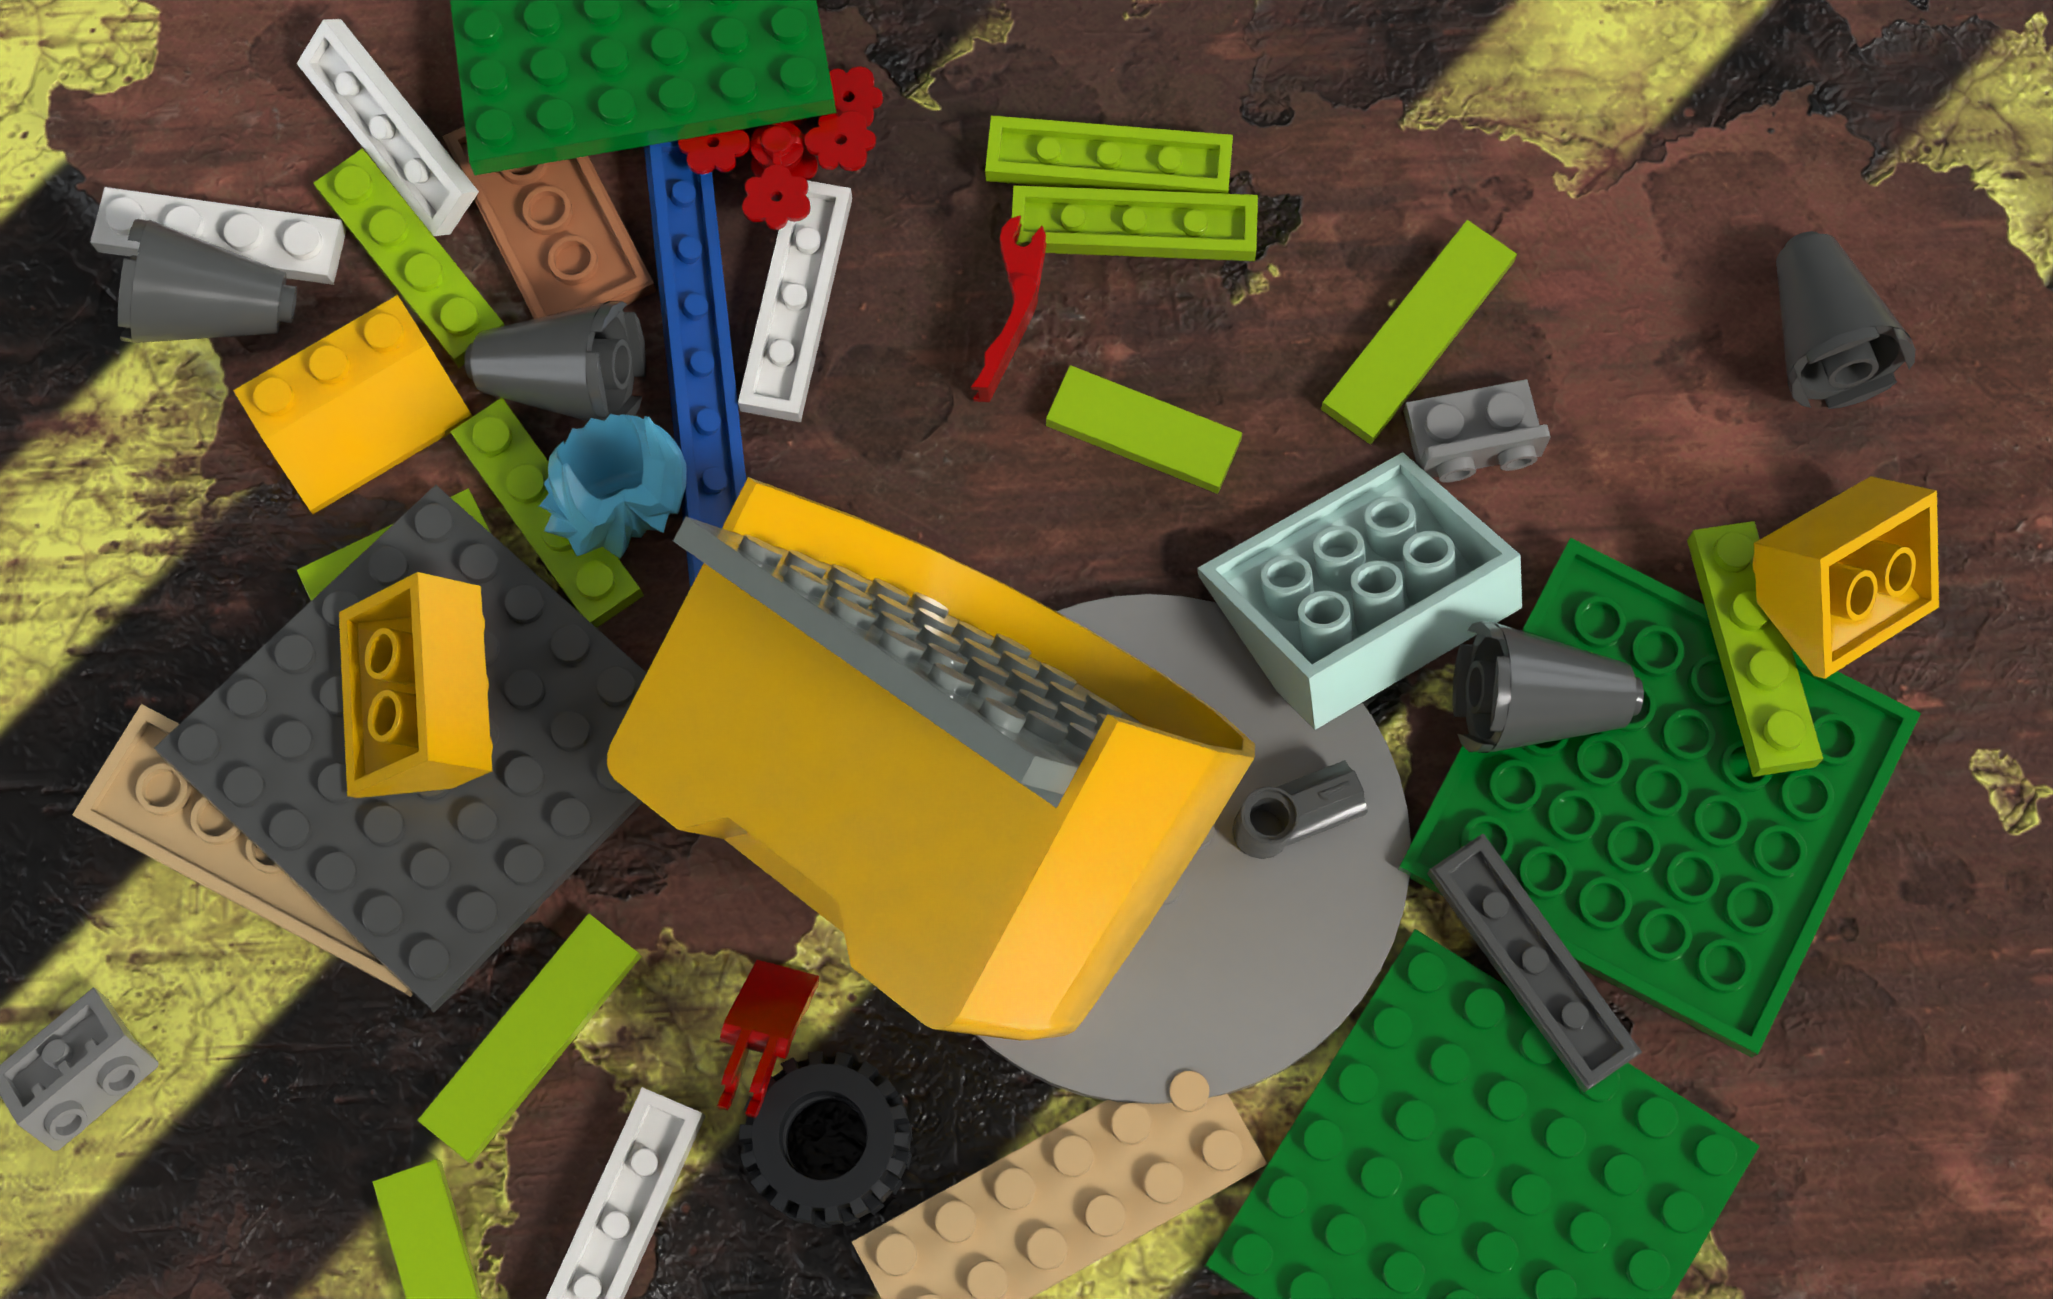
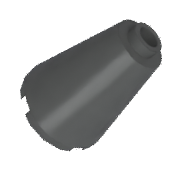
(197, 290)
(1835, 326)
(564, 362)
(1537, 690)

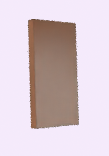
(557, 233)

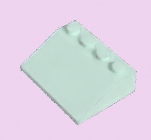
(1363, 588)

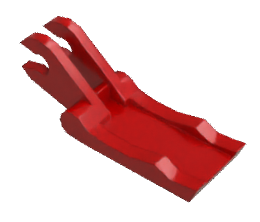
(1024, 275)
(764, 1022)

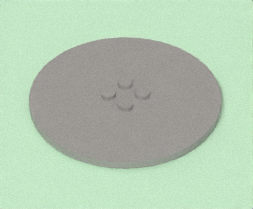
(1247, 951)

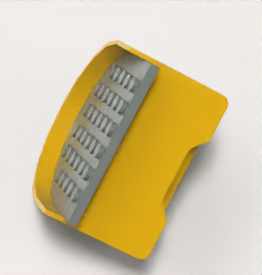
(925, 762)

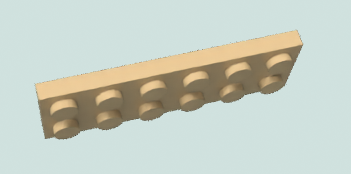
(167, 819)
(1064, 1199)

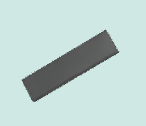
(1534, 962)

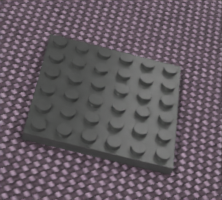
(433, 873)

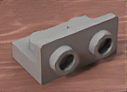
(1476, 431)
(73, 1071)

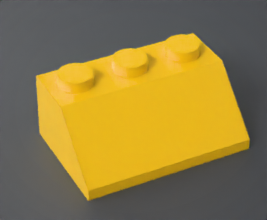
(353, 404)
(1851, 572)
(415, 688)

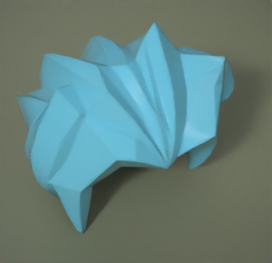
(613, 483)

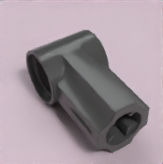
(1302, 807)

